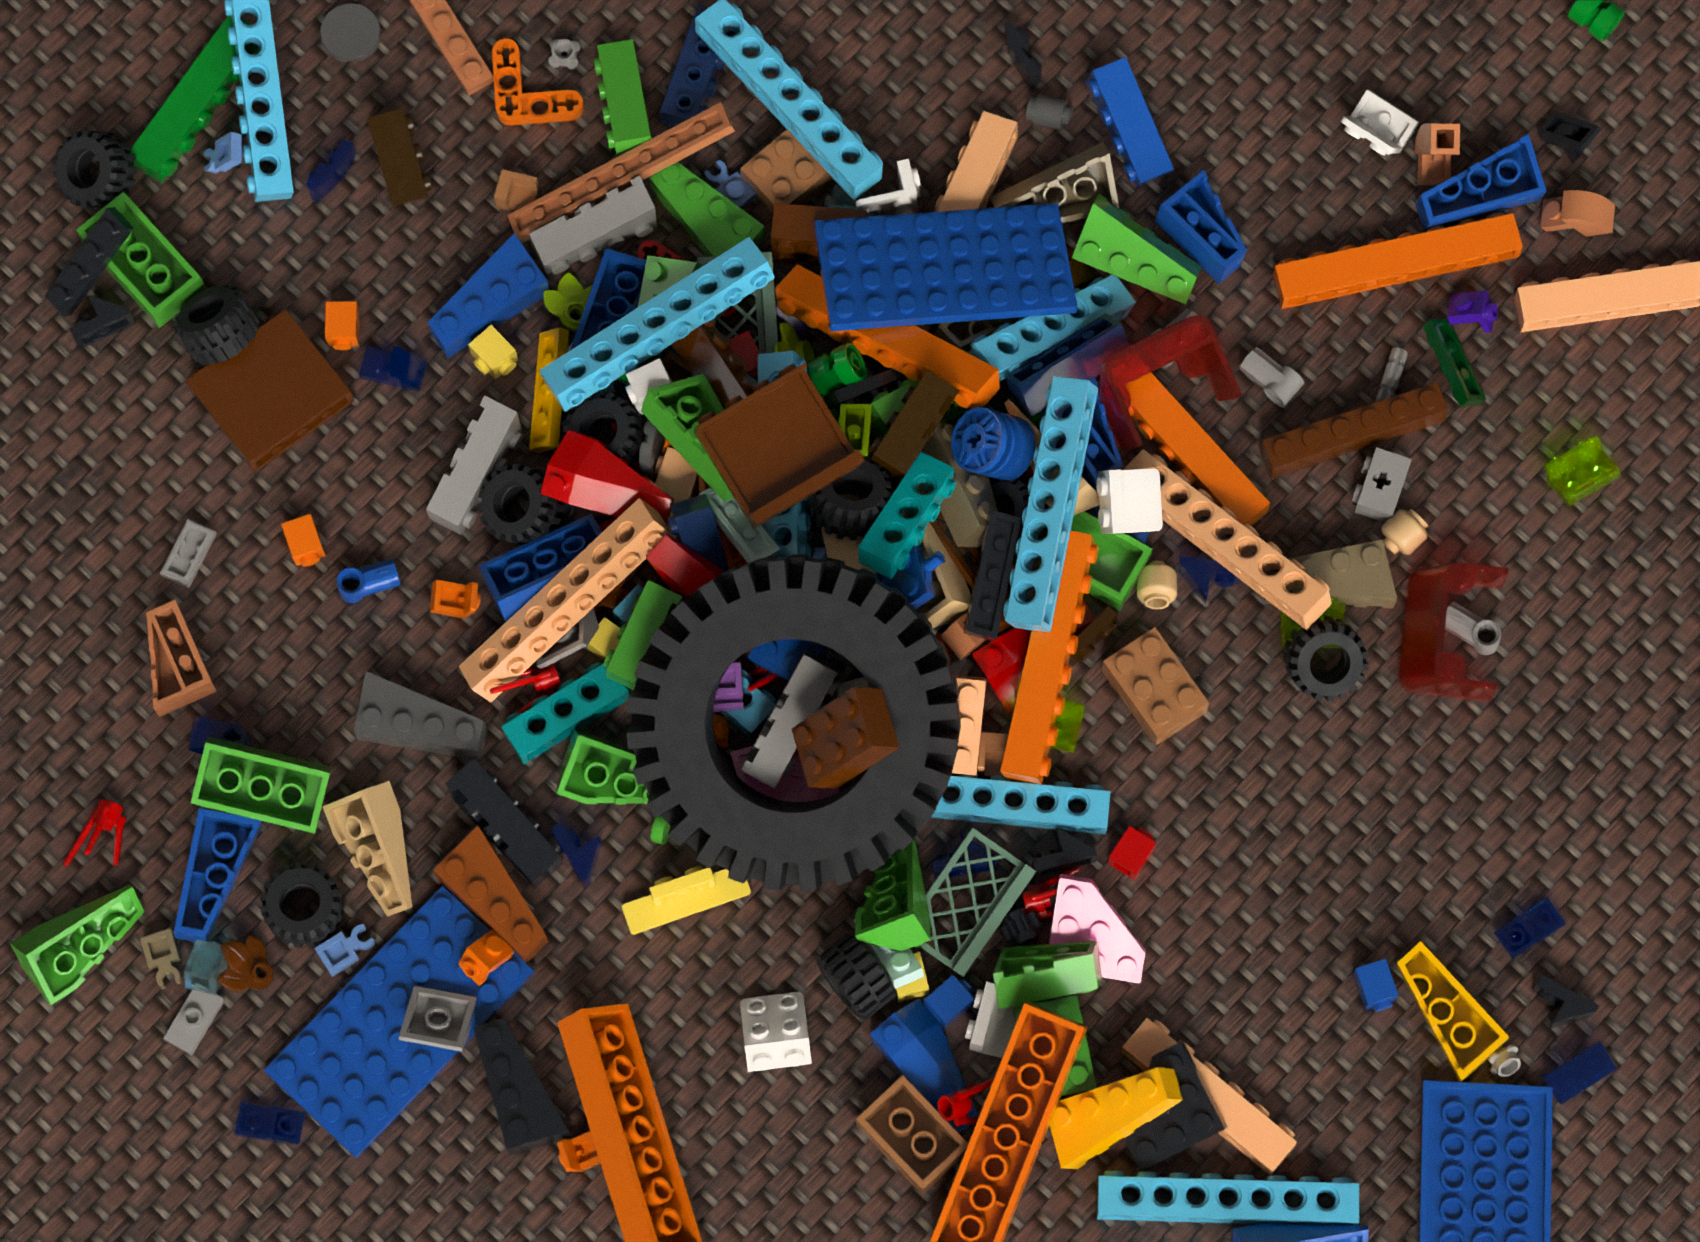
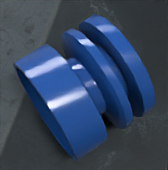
(993, 443)

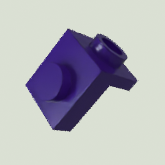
(1471, 308)

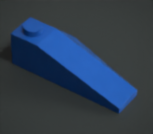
(920, 1052)
(1300, 1233)

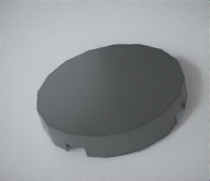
(350, 32)
(650, 449)

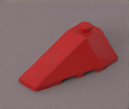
(597, 480)
(681, 566)

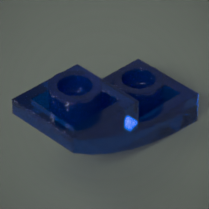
(326, 176)
(1530, 928)
(1580, 1072)
(269, 1123)

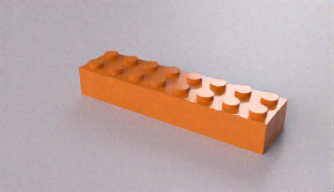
(628, 1126)
(1010, 1127)

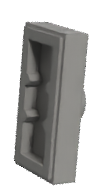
(188, 553)
(193, 1020)

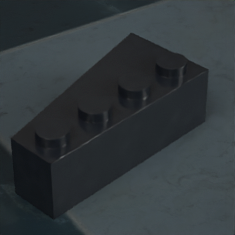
(504, 824)
(520, 1100)

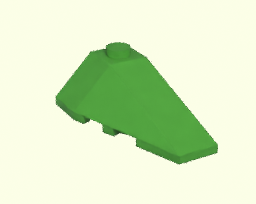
(895, 904)

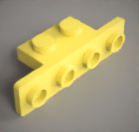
(682, 897)

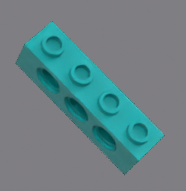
(924, 475)
(558, 728)

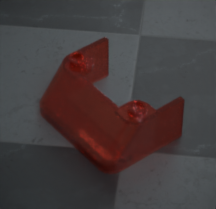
(1188, 343)
(1422, 661)

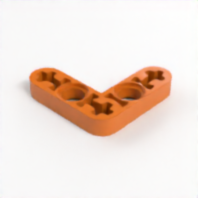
(524, 101)

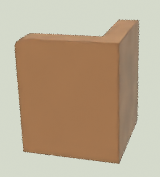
(515, 190)
(991, 754)

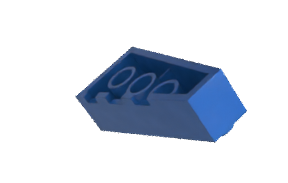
(1487, 187)

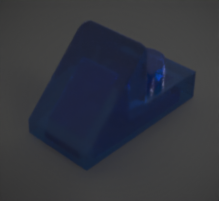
(393, 368)
(1201, 571)
(974, 851)
(581, 859)

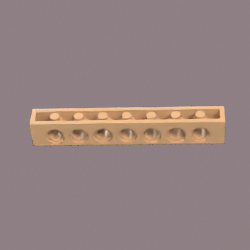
(564, 600)
(1301, 607)

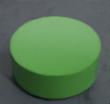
(660, 830)

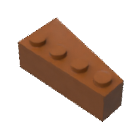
(485, 888)

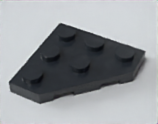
(1185, 1122)

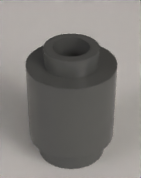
(1048, 111)

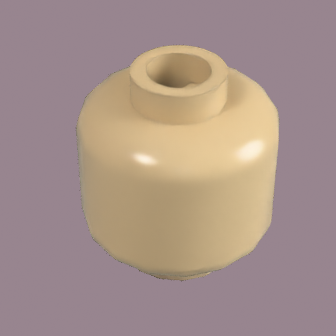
(1404, 532)
(1157, 585)

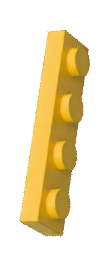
(546, 409)

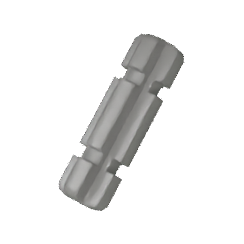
(1392, 374)

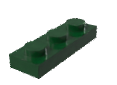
(1454, 362)

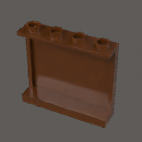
(271, 391)
(776, 445)

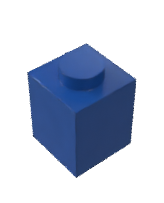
(1375, 985)
(950, 1001)

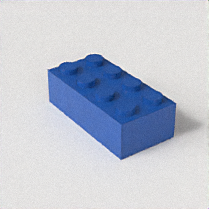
(528, 568)

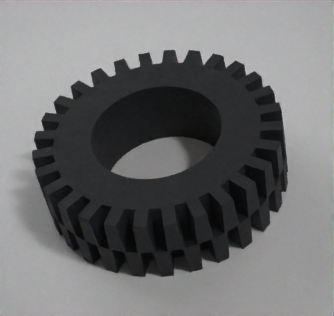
(724, 815)

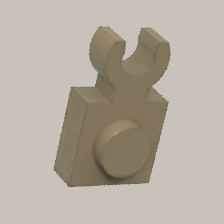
(160, 953)

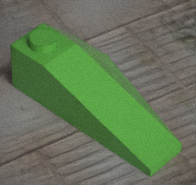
(599, 772)
(68, 946)

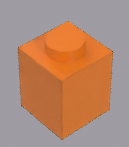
(342, 324)
(303, 540)

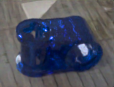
(204, 727)

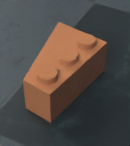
(176, 663)

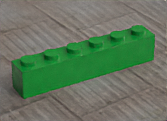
(189, 107)

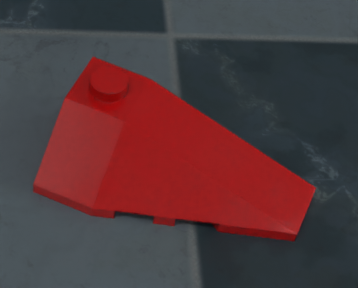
(1005, 657)

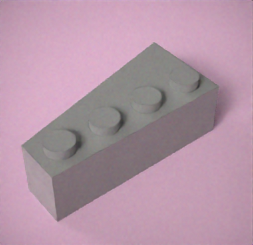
(595, 228)
(486, 450)

